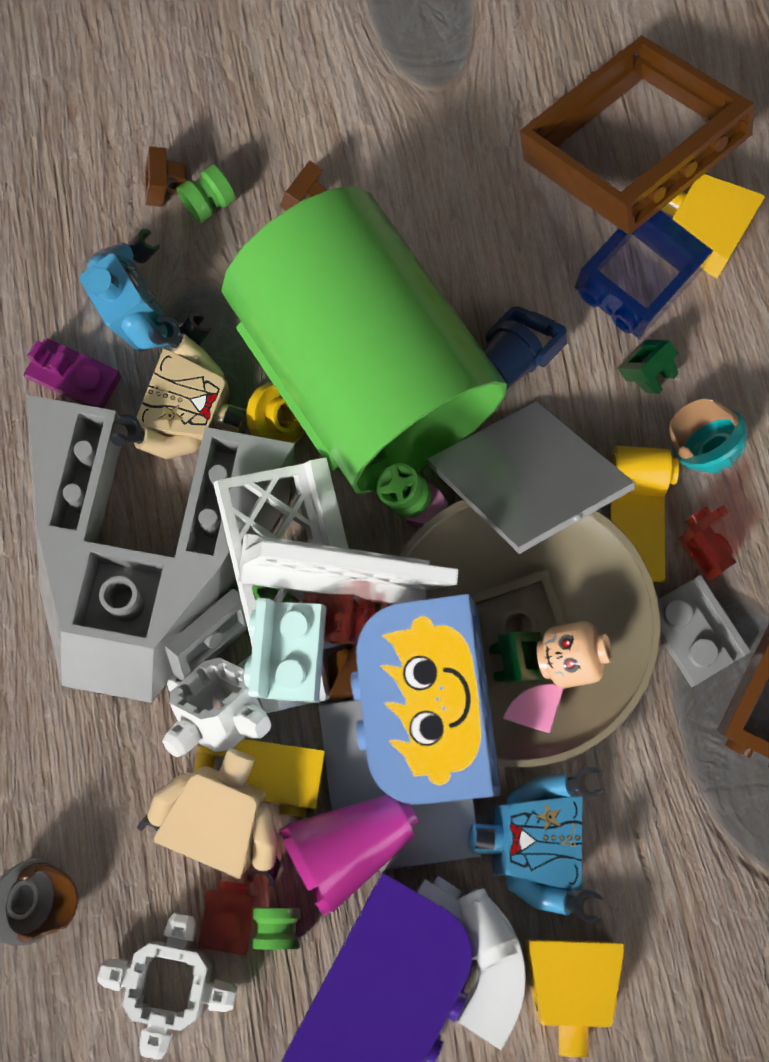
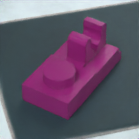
(71, 373)

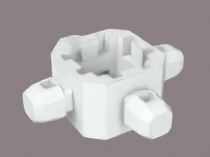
(219, 728)
(118, 974)

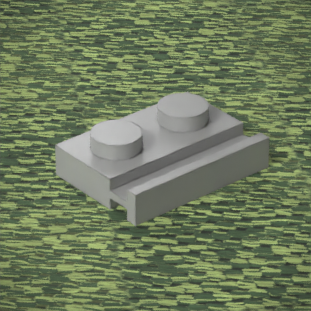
(698, 631)

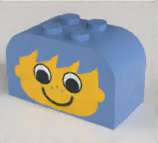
(426, 702)

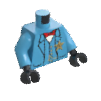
(126, 298)
(540, 842)

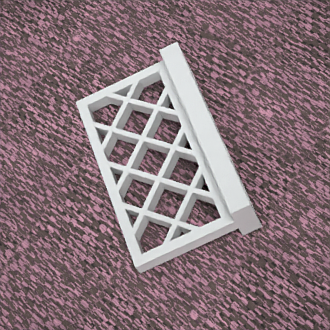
(318, 507)
(338, 570)

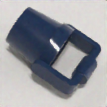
(517, 349)

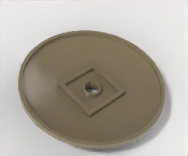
(568, 578)

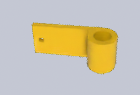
(642, 510)

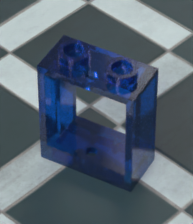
(670, 243)

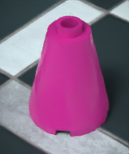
(347, 846)

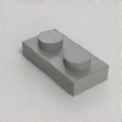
(207, 635)

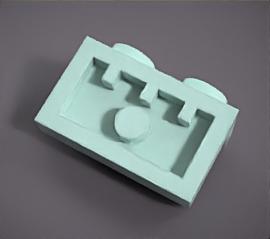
(286, 651)

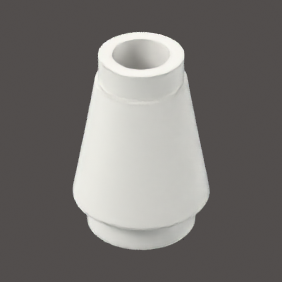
(487, 930)

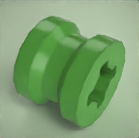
(393, 486)
(276, 928)

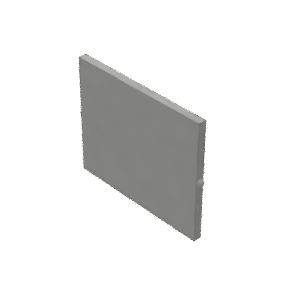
(530, 476)
(442, 826)

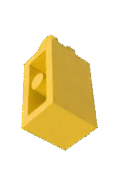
(285, 773)

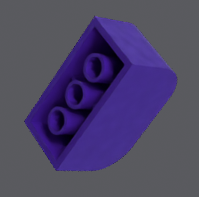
(388, 984)

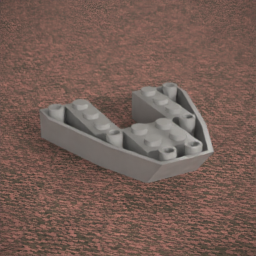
(116, 605)

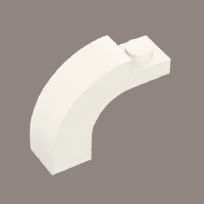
(496, 991)

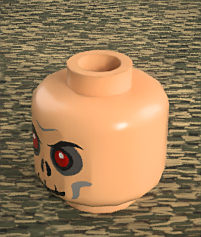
(573, 654)

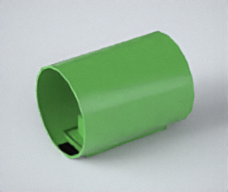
(359, 337)

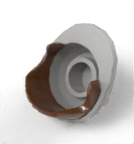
(35, 901)

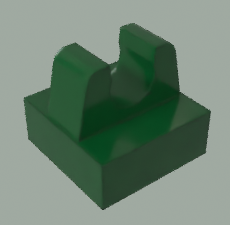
(647, 362)
(518, 657)

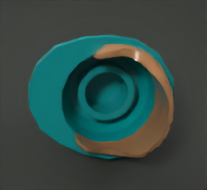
(707, 436)

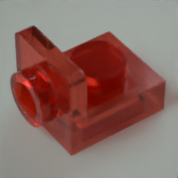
(706, 548)
(344, 615)
(227, 918)

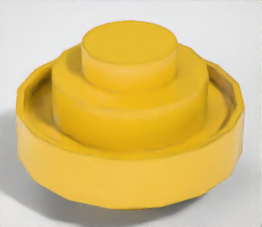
(271, 417)

